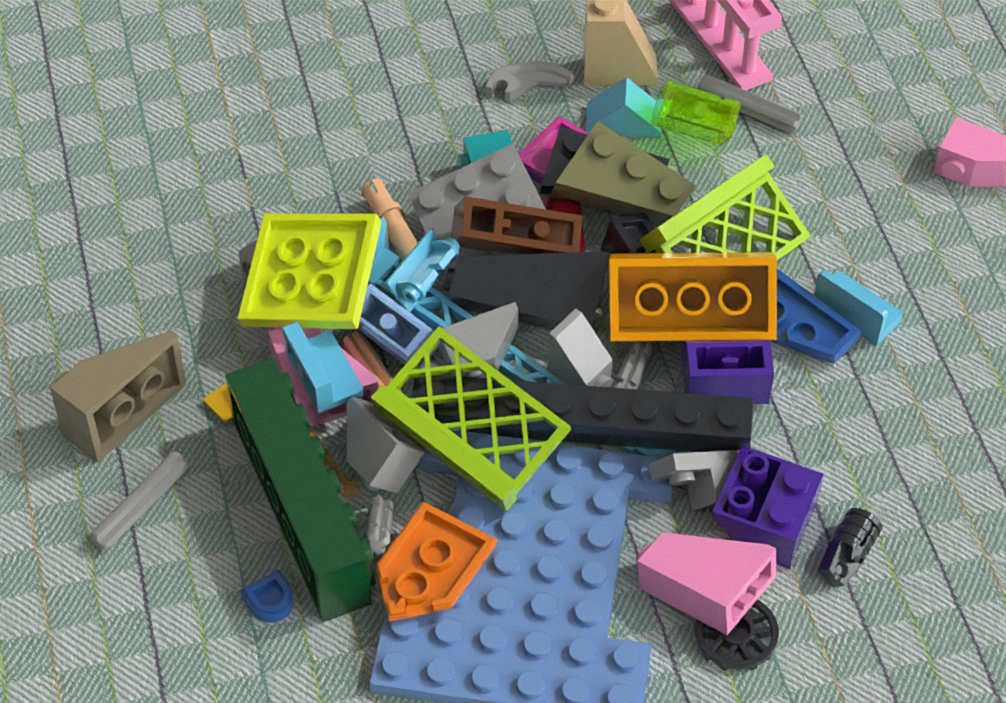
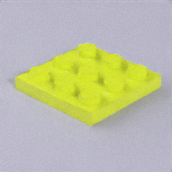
(310, 270)

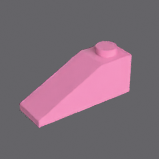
(972, 155)

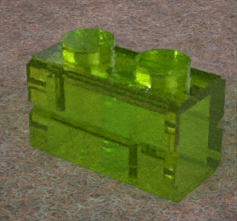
(695, 113)

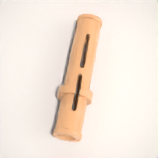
(392, 212)

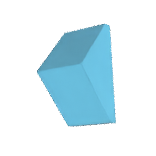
(624, 110)

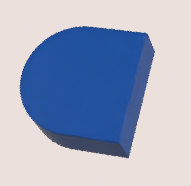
(269, 597)

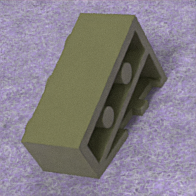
(621, 179)

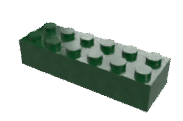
(301, 490)

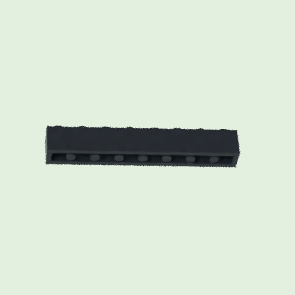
(608, 414)

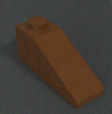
(514, 228)

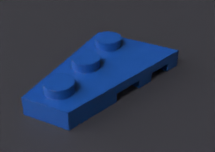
(810, 324)

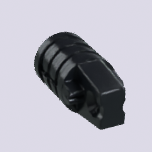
(849, 546)

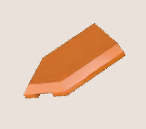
(430, 563)

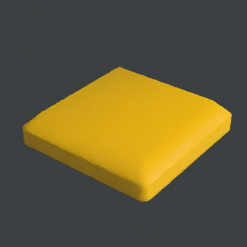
(219, 403)

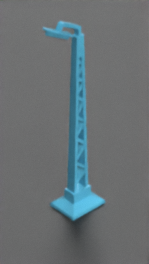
(386, 263)

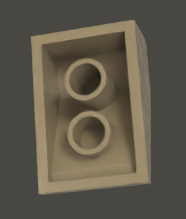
(117, 392)

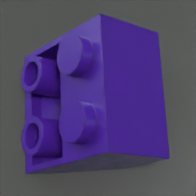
(728, 368)
(768, 502)

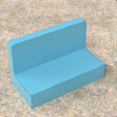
(858, 305)
(321, 367)

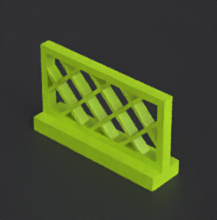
(718, 202)
(445, 444)

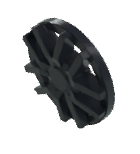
(739, 638)

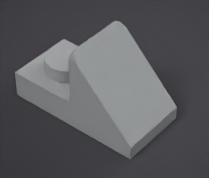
(701, 471)

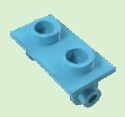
(421, 269)

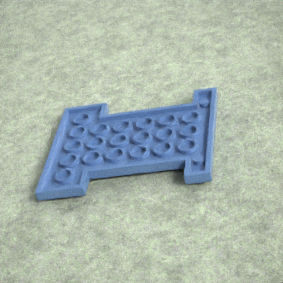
(543, 598)

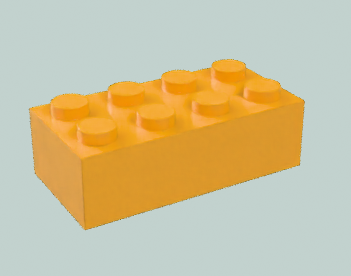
(693, 296)

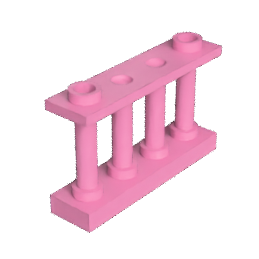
(722, 36)

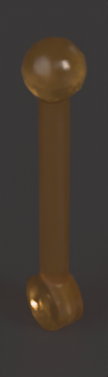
(351, 489)

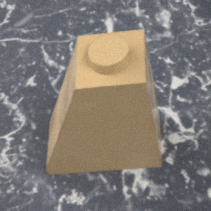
(616, 46)

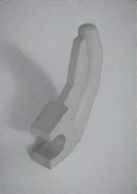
(520, 76)

